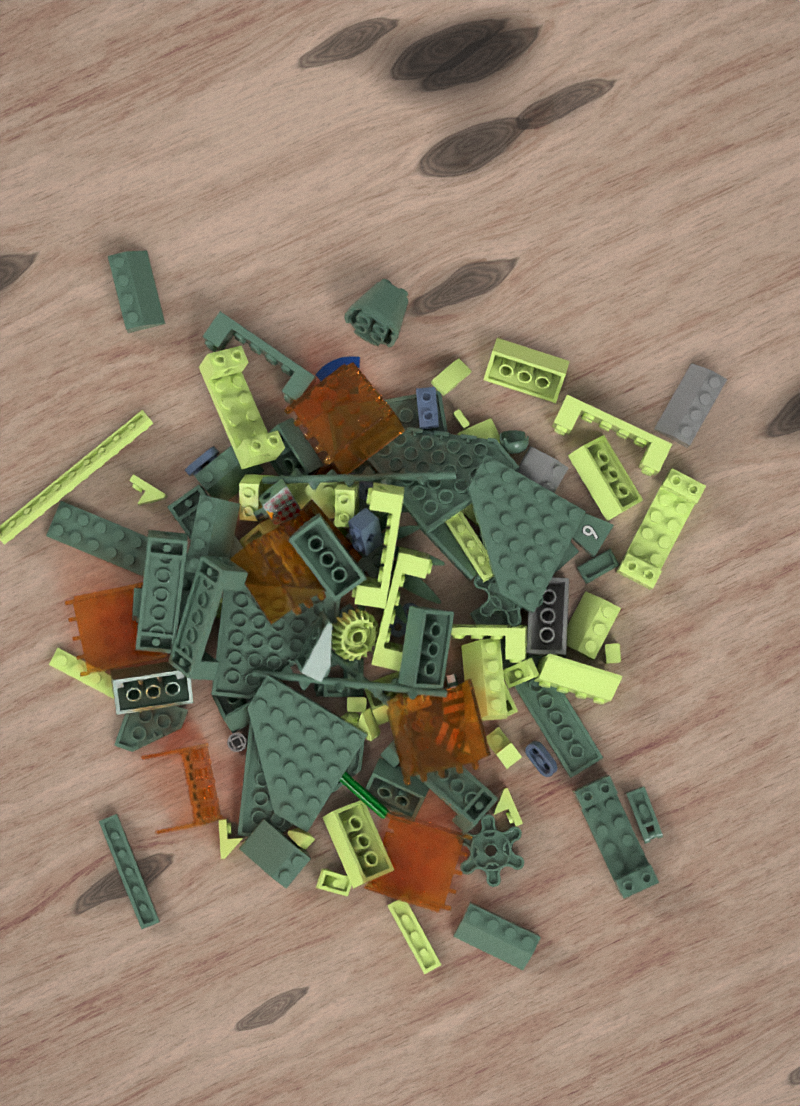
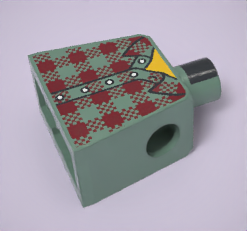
(277, 504)

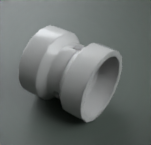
(239, 740)

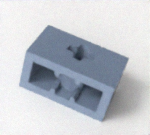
(427, 408)
(365, 532)

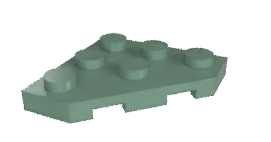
(148, 726)

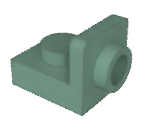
(327, 691)

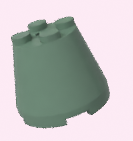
(379, 313)

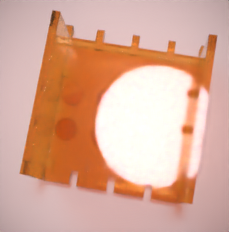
(346, 418)
(278, 573)
(108, 630)
(438, 732)
(200, 783)
(422, 861)

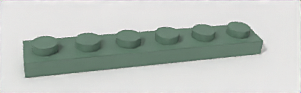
(129, 871)

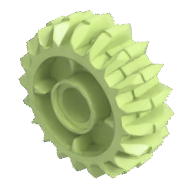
(366, 633)

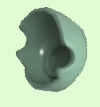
(514, 441)

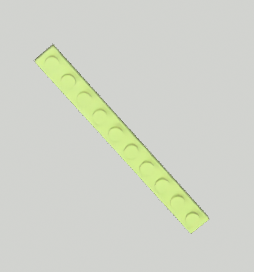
(74, 476)

